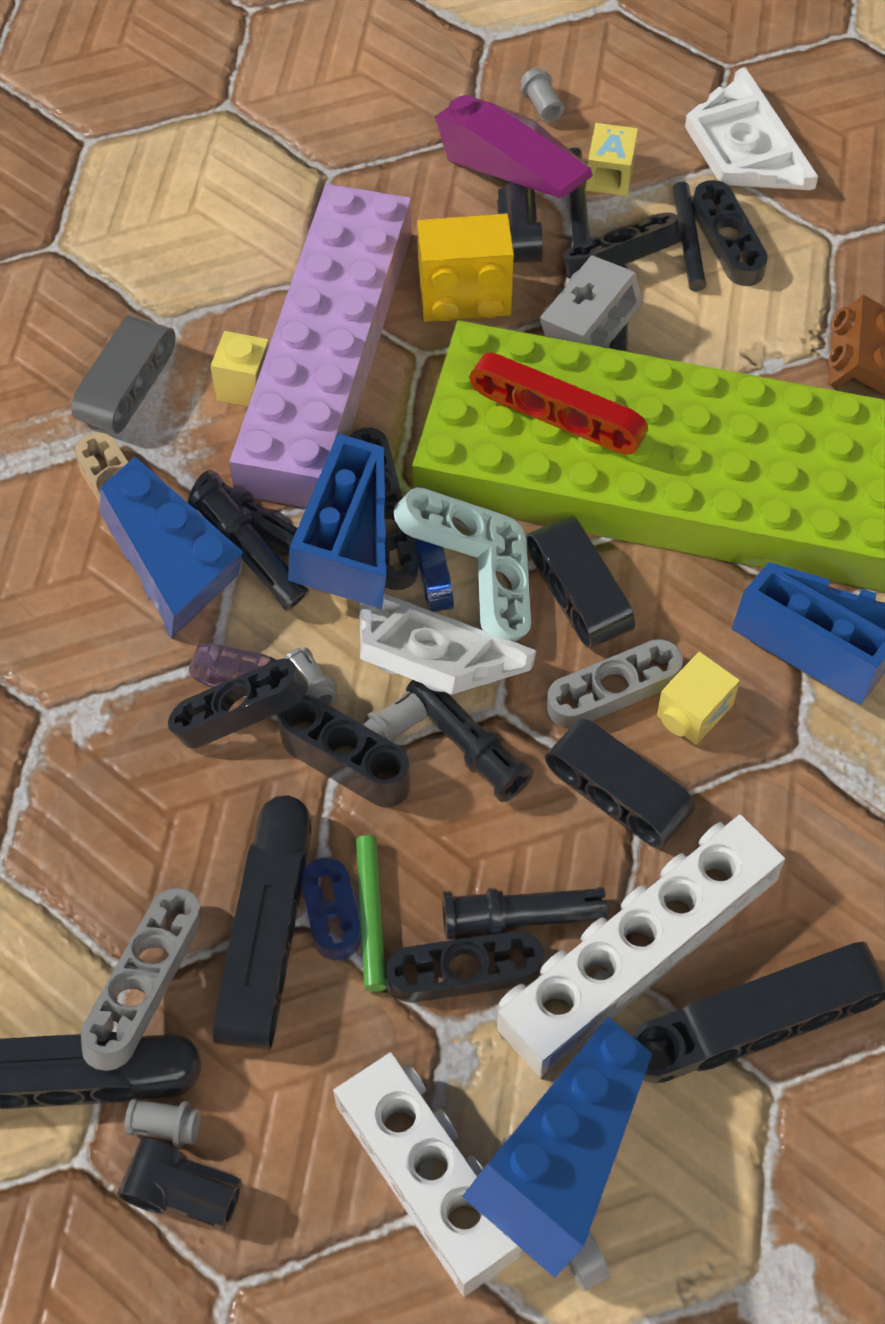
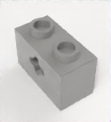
(593, 304)

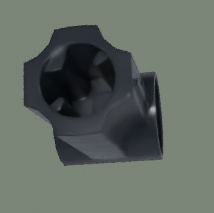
(522, 216)
(165, 1180)

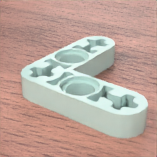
(429, 518)

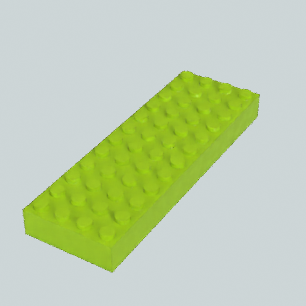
(724, 473)

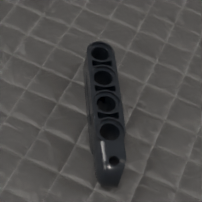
(264, 926)
(762, 1013)
(54, 1073)

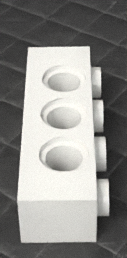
(365, 1104)

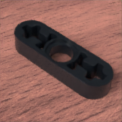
(626, 242)
(728, 249)
(267, 693)
(446, 951)

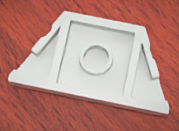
(747, 139)
(436, 648)

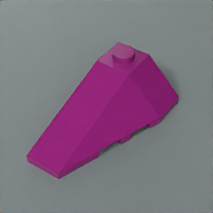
(508, 147)

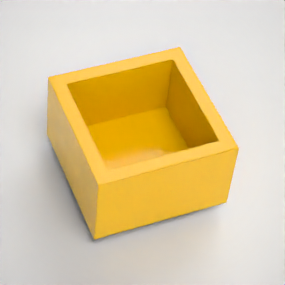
(465, 267)

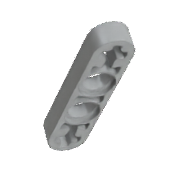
(136, 974)

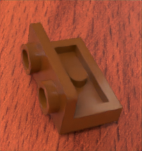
(858, 345)

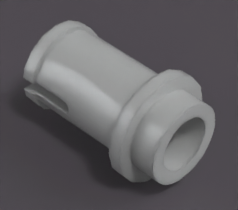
(538, 88)
(318, 685)
(397, 717)
(163, 1121)

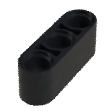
(580, 582)
(352, 770)
(620, 782)

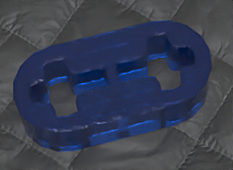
(434, 576)
(342, 905)

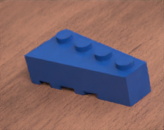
(559, 1158)

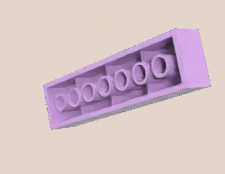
(322, 343)

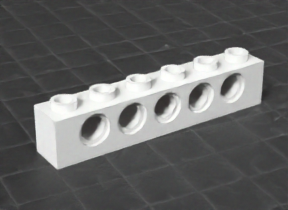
(549, 1038)

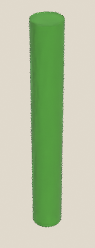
(370, 914)

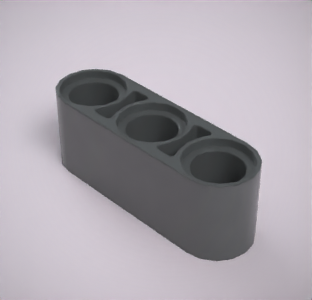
(123, 374)

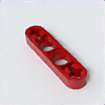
(604, 420)

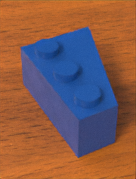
(343, 526)
(168, 543)
(816, 628)

